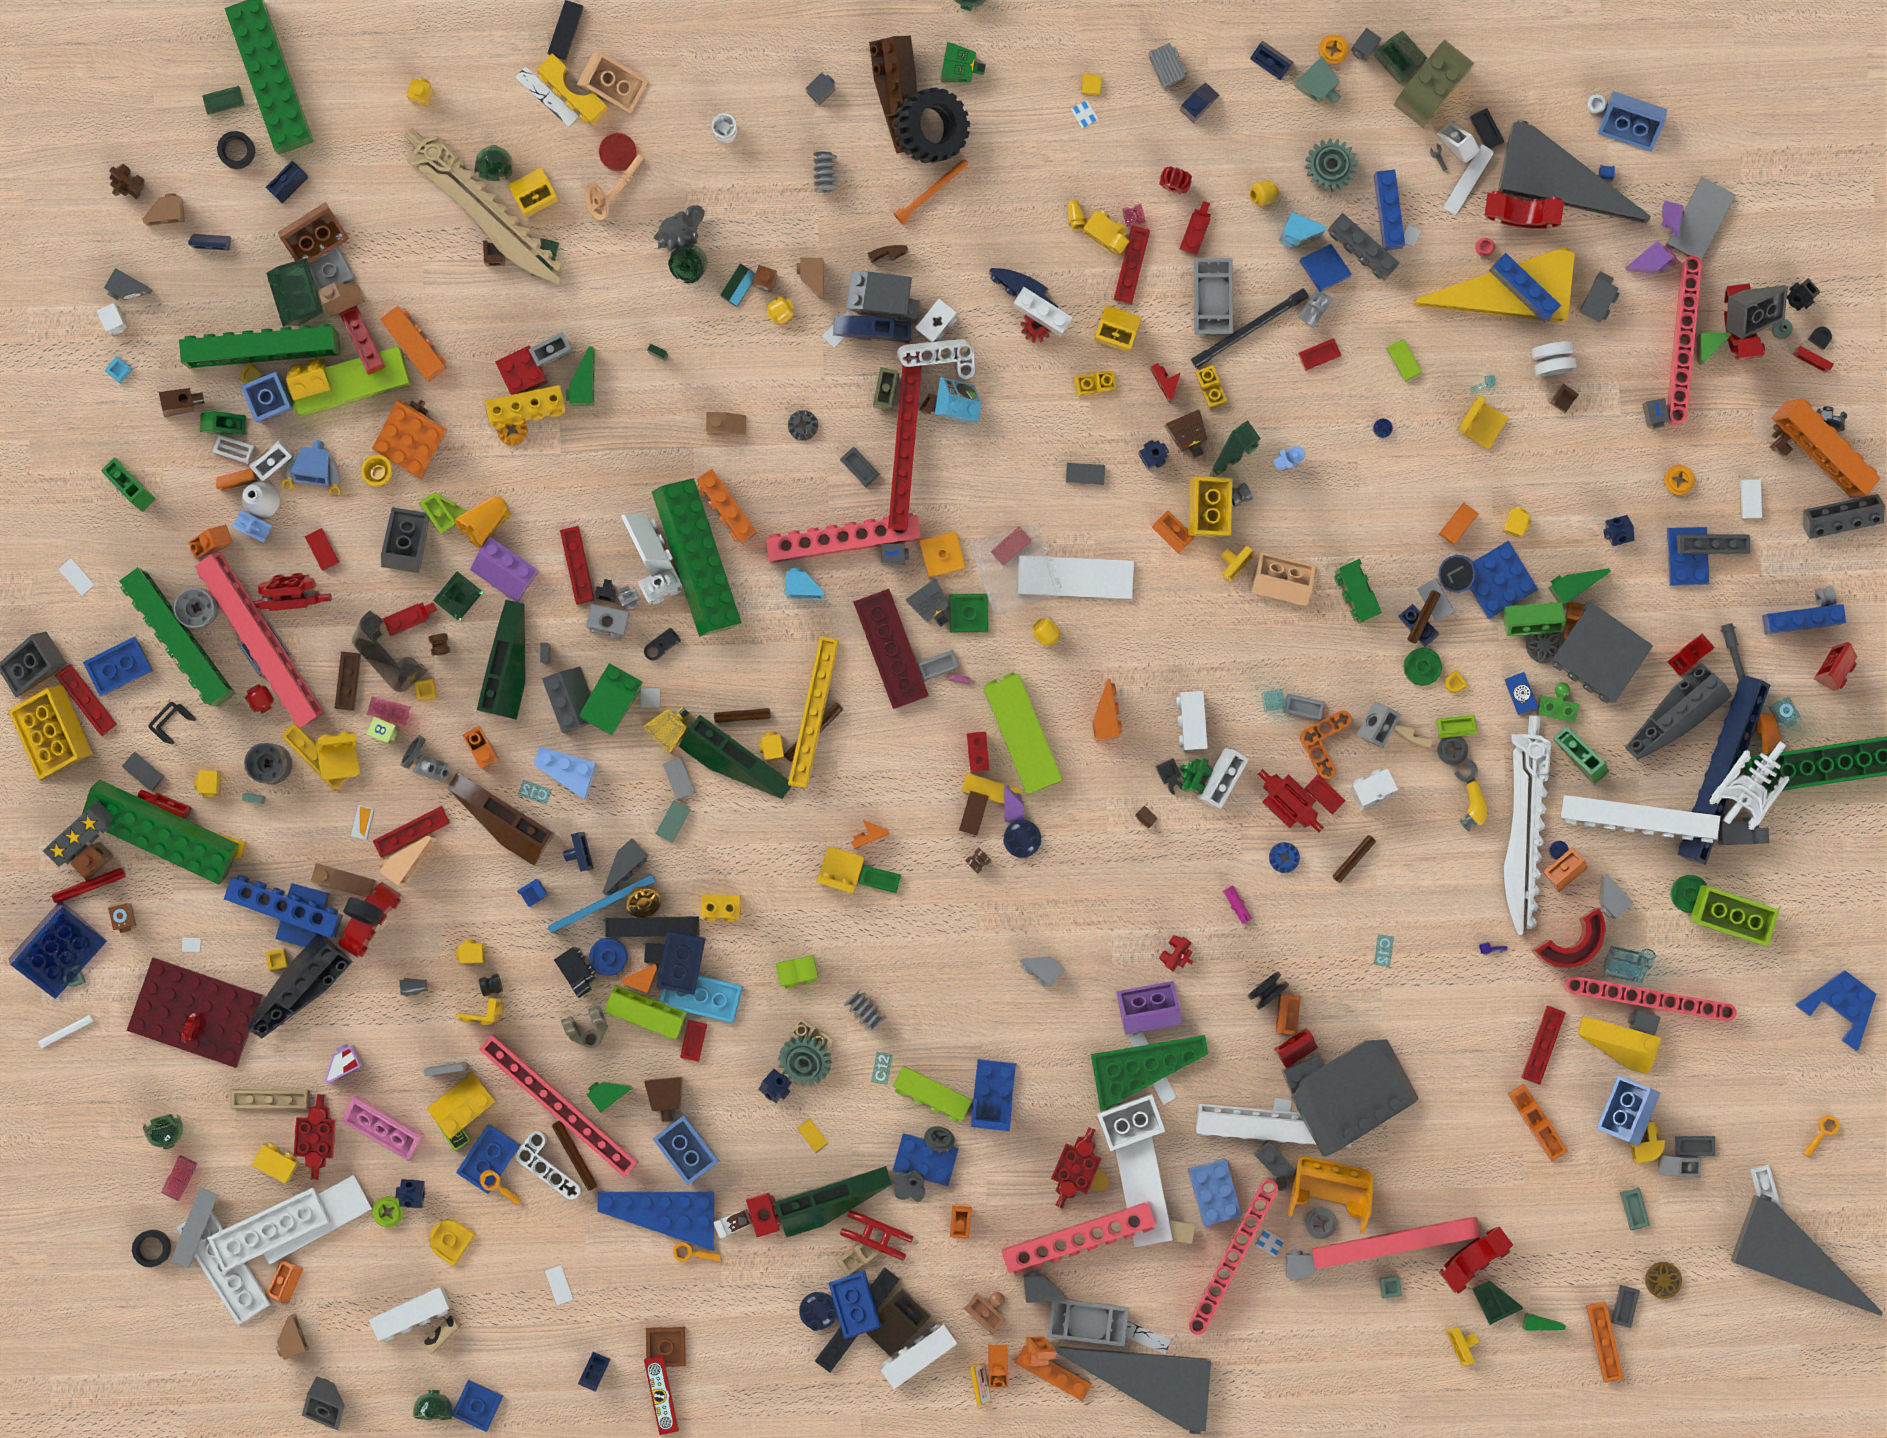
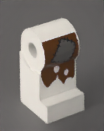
(732, 1223)

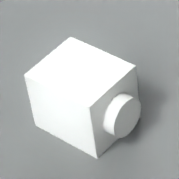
(112, 319)

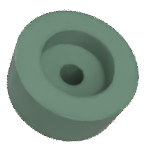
(1782, 329)

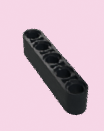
(651, 926)

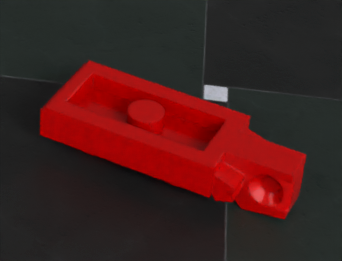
(1196, 230)
(408, 618)
(166, 803)

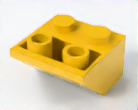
(533, 192)
(1117, 329)

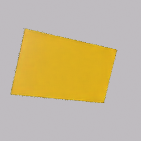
(812, 1135)

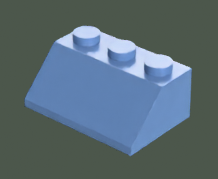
(1632, 121)

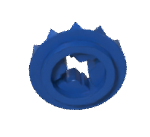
(1275, 860)

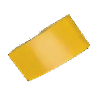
(1094, 383)
(1211, 387)

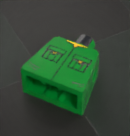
(960, 64)

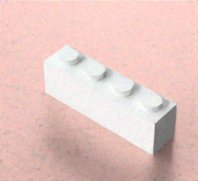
(410, 1313)
(918, 1355)

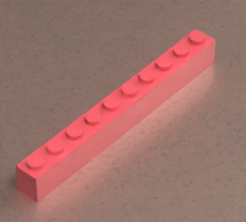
(259, 639)
(559, 1105)

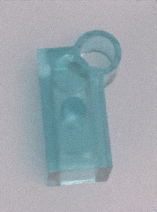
(1628, 964)

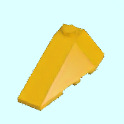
(1629, 1047)

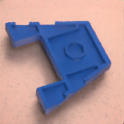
(1847, 998)

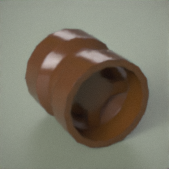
(439, 639)
(981, 857)

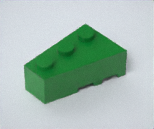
(1357, 591)

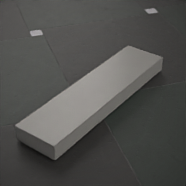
(194, 1227)

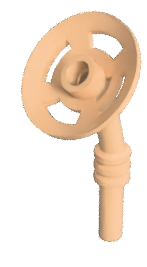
(601, 199)

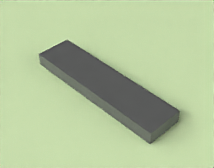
(1713, 544)

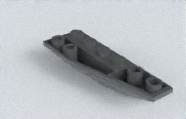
(1680, 711)

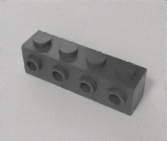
(1363, 247)
(1843, 516)

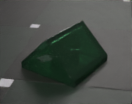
(458, 596)

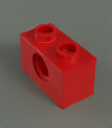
(978, 752)
(763, 1226)

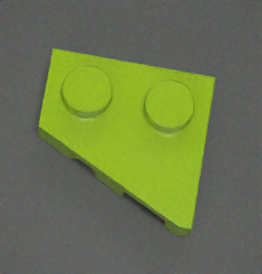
(441, 511)

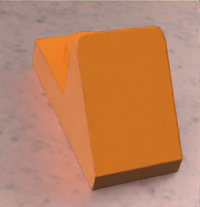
(874, 833)
(960, 1221)
(1039, 1351)

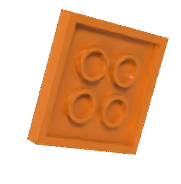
(409, 439)

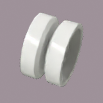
(1554, 359)

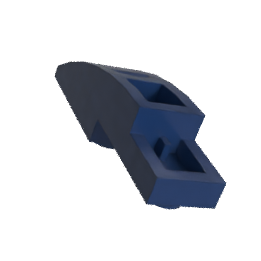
(1016, 281)
(872, 327)

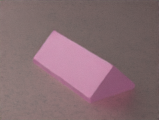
(382, 1127)

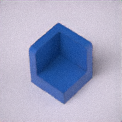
(533, 892)

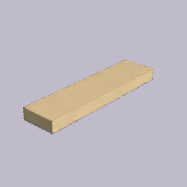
(269, 1099)

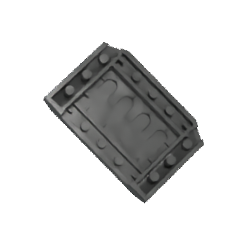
(1353, 1095)

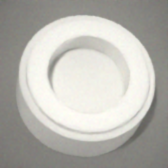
(1596, 104)

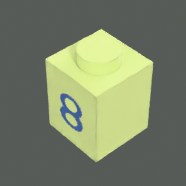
(383, 730)

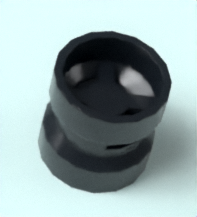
(490, 985)

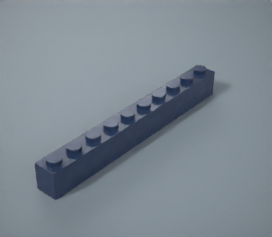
(1731, 744)

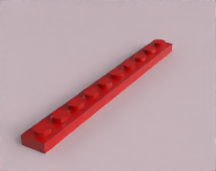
(904, 446)

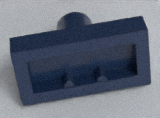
(579, 852)
(594, 1371)

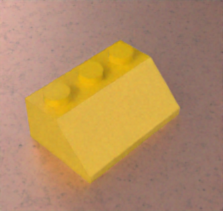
(1210, 506)
(461, 1105)

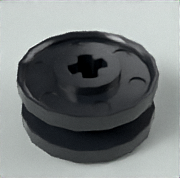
(1268, 990)

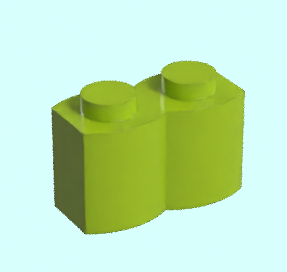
(796, 971)

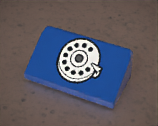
(1521, 693)

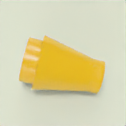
(1076, 217)

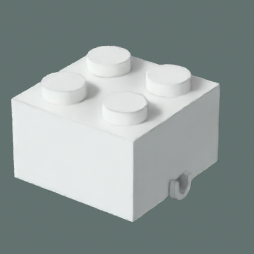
(1373, 789)

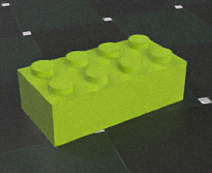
(1734, 916)

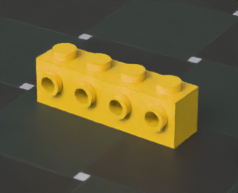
(525, 406)

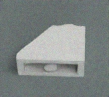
(1459, 141)

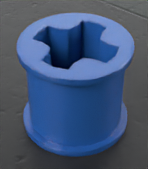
(1606, 172)

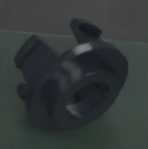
(1834, 421)

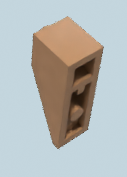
(342, 880)

